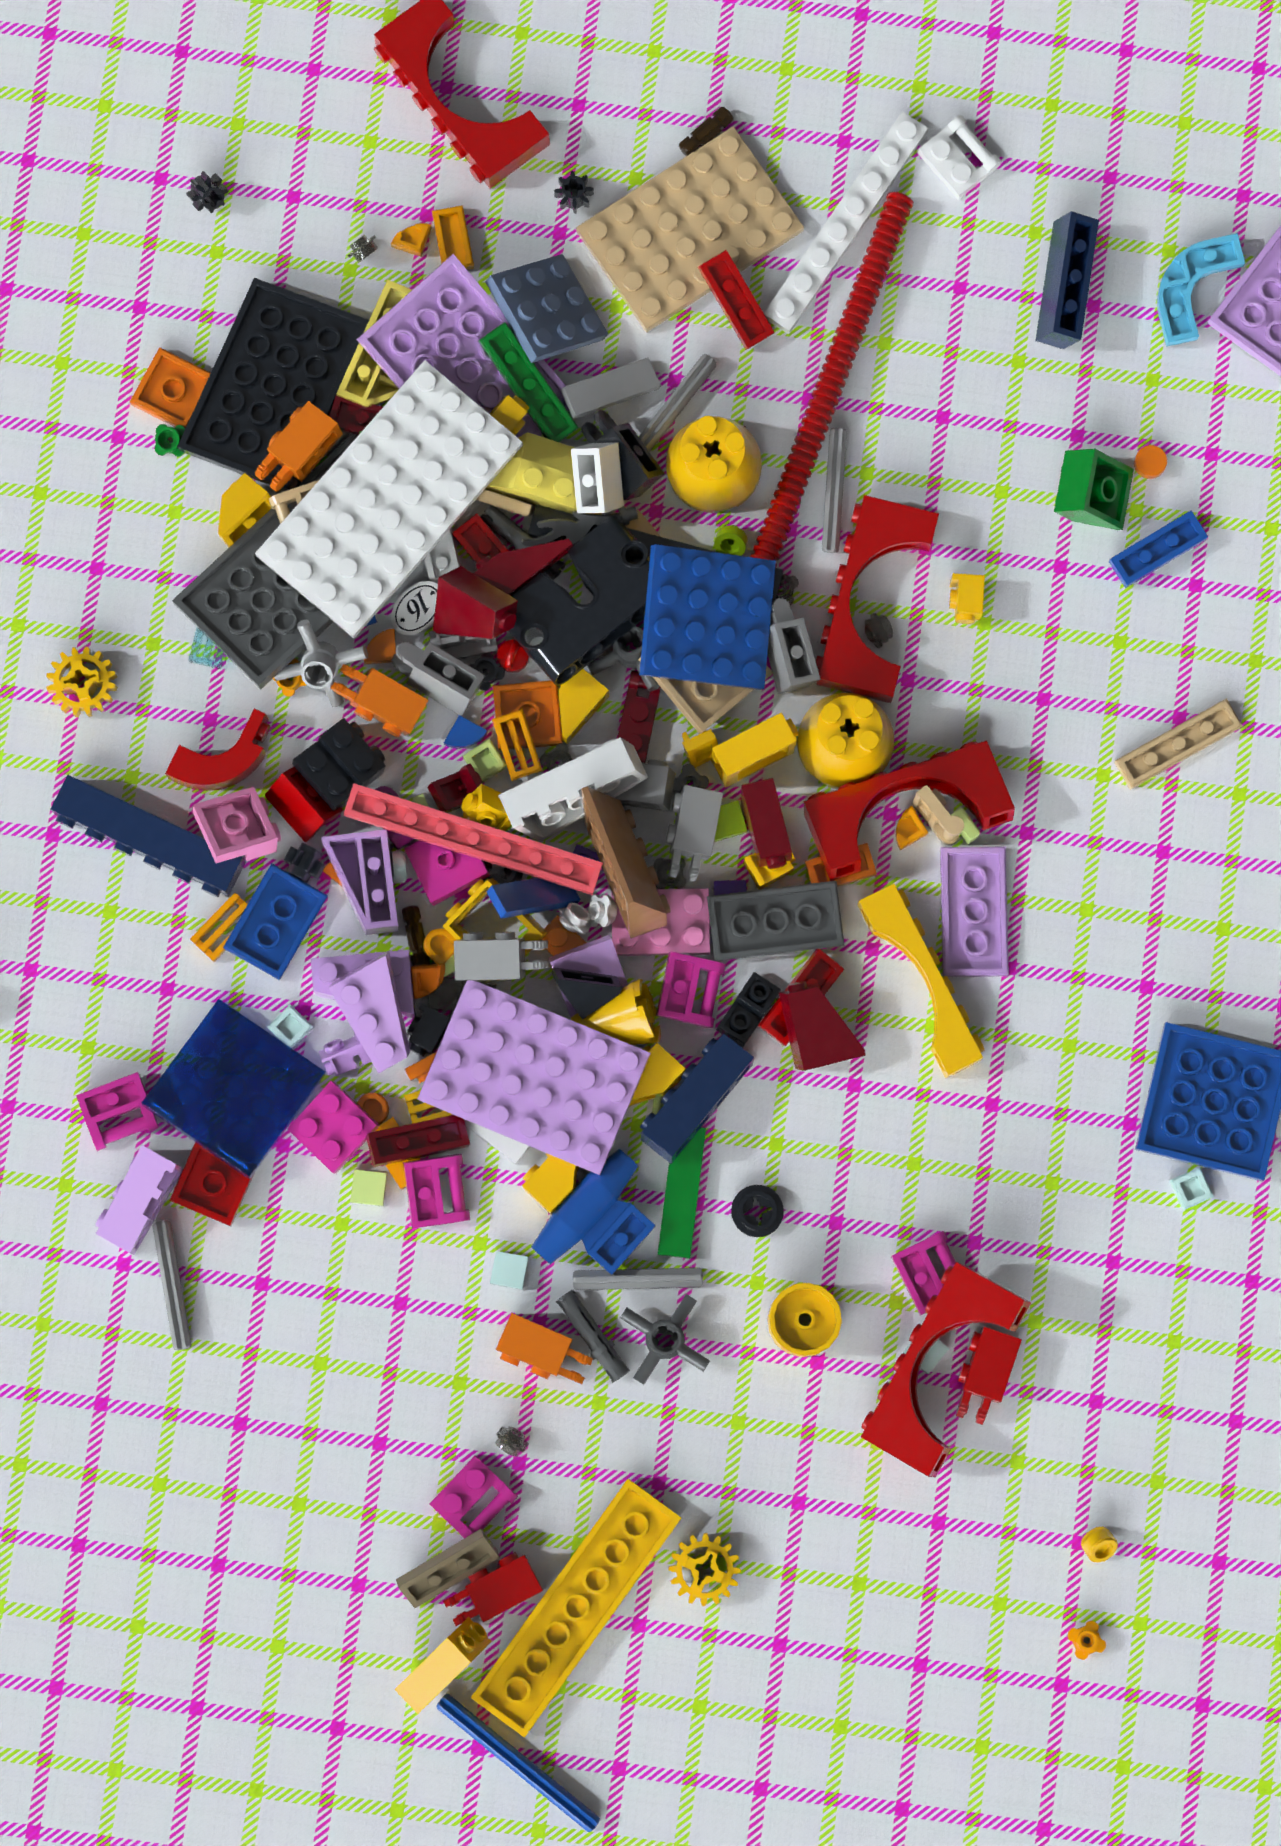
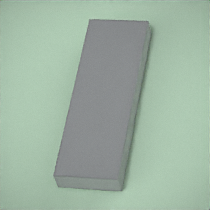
(610, 388)

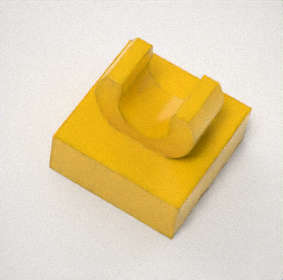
(699, 748)

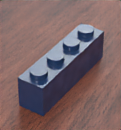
(1067, 280)
(696, 1098)

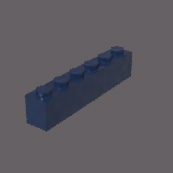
(144, 834)

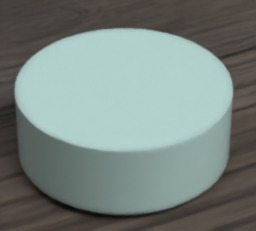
(398, 866)

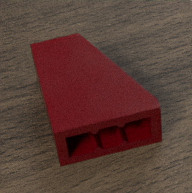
(472, 606)
(766, 823)
(816, 1029)

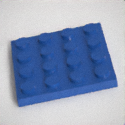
(707, 617)
(1212, 1102)

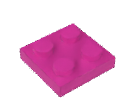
(333, 1127)

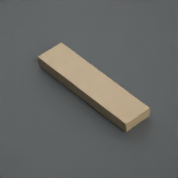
(1178, 744)

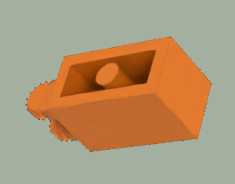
(299, 445)
(383, 700)
(540, 1348)

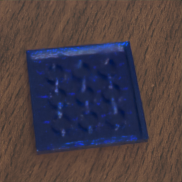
(233, 1088)

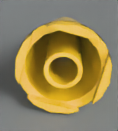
(627, 1016)

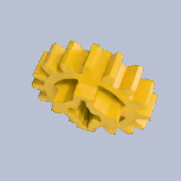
(69, 683)
(718, 1575)

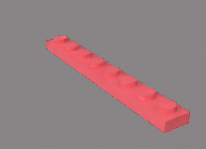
(473, 839)

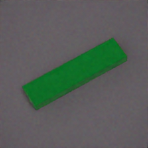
(528, 383)
(681, 1200)

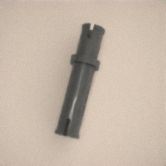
(514, 534)
(593, 1336)

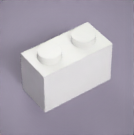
(597, 477)

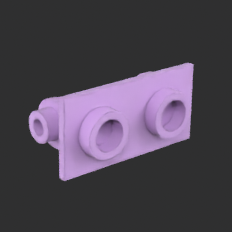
(341, 1055)

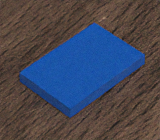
(275, 921)

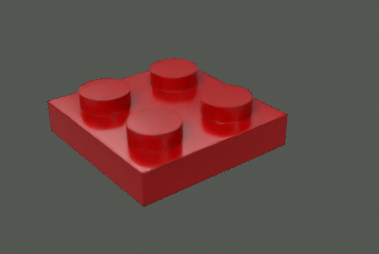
(210, 1186)

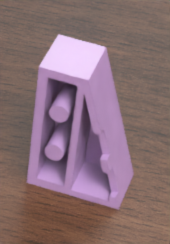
(366, 877)
(330, 969)
(373, 1011)
(138, 1200)

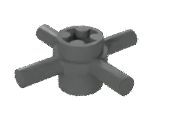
(621, 655)
(661, 1326)

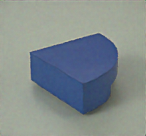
(464, 734)

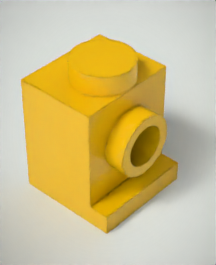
(510, 413)
(967, 597)
(485, 808)
(762, 875)

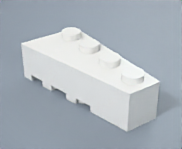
(555, 797)

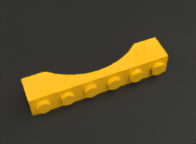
(890, 920)
(556, 1177)

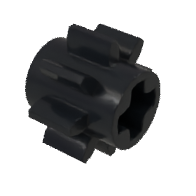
(573, 182)
(207, 192)
(304, 862)

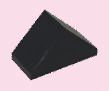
(586, 989)

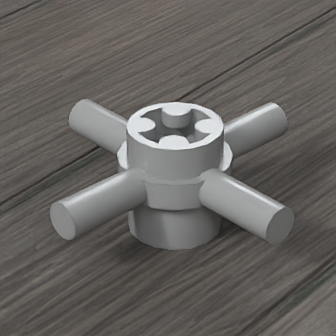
(320, 663)

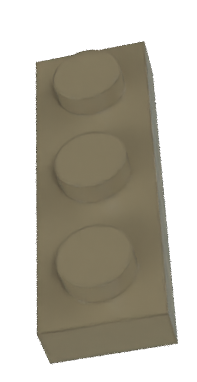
(447, 1568)

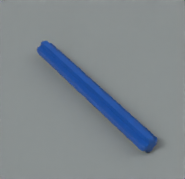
(518, 1762)

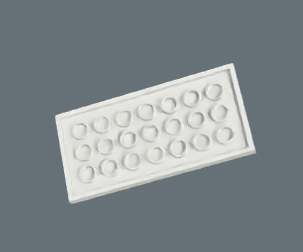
(389, 499)

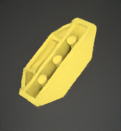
(364, 379)
(539, 474)

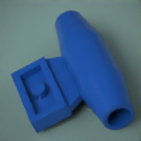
(596, 1217)

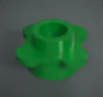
(162, 435)

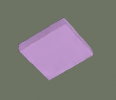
(593, 957)

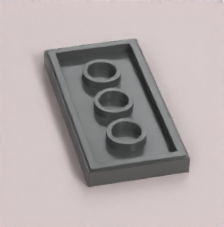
(775, 921)

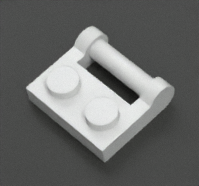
(951, 164)

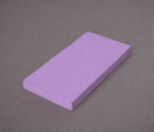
(974, 911)

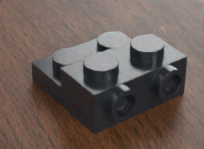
(339, 762)

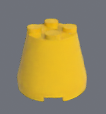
(715, 481)
(835, 756)

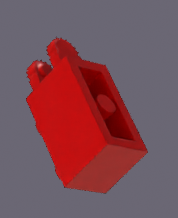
(988, 1370)
(497, 1590)

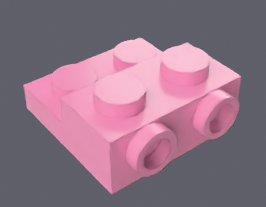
(237, 826)

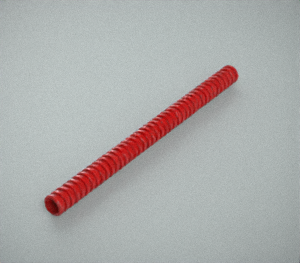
(833, 375)

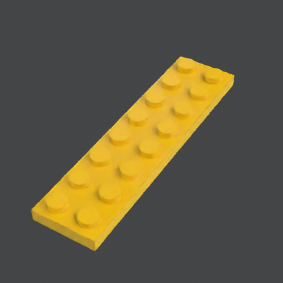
(576, 1608)

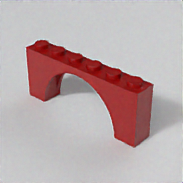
(489, 147)
(879, 530)
(964, 774)
(897, 1420)

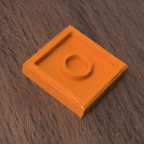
(170, 388)
(540, 709)

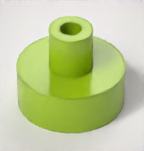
(731, 540)

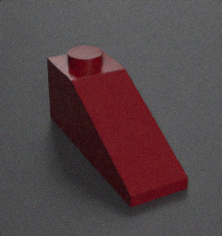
(515, 568)

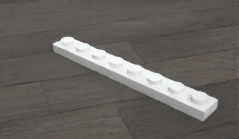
(845, 222)

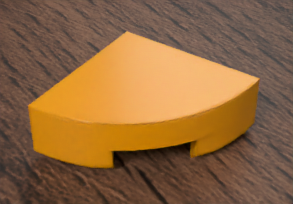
(412, 239)
(909, 828)

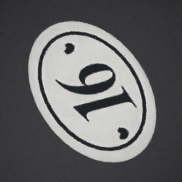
(415, 608)

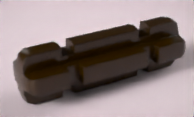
(706, 131)
(415, 935)

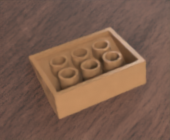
(624, 863)

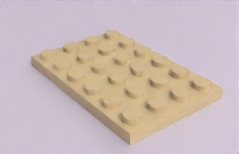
(684, 218)

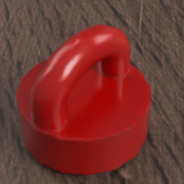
(512, 656)

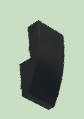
(748, 1009)

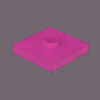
(444, 870)

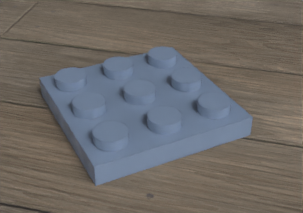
(546, 308)

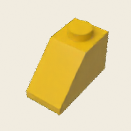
(241, 508)
(578, 702)

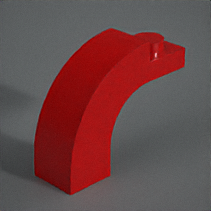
(225, 769)

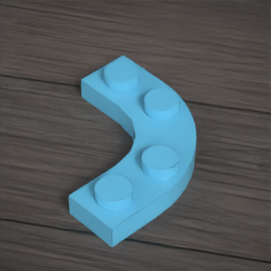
(1183, 274)

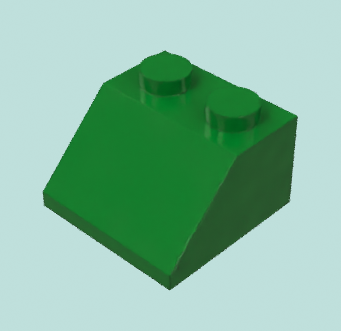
(1093, 489)

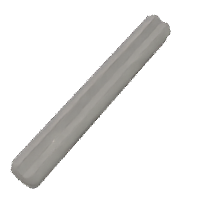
(677, 401)
(834, 490)
(638, 1279)
(171, 1285)

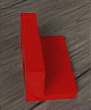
(300, 804)

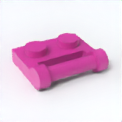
(680, 989)
(114, 1100)
(426, 1195)
(918, 1271)
(465, 1492)

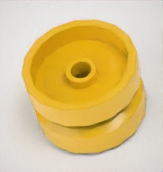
(800, 1339)

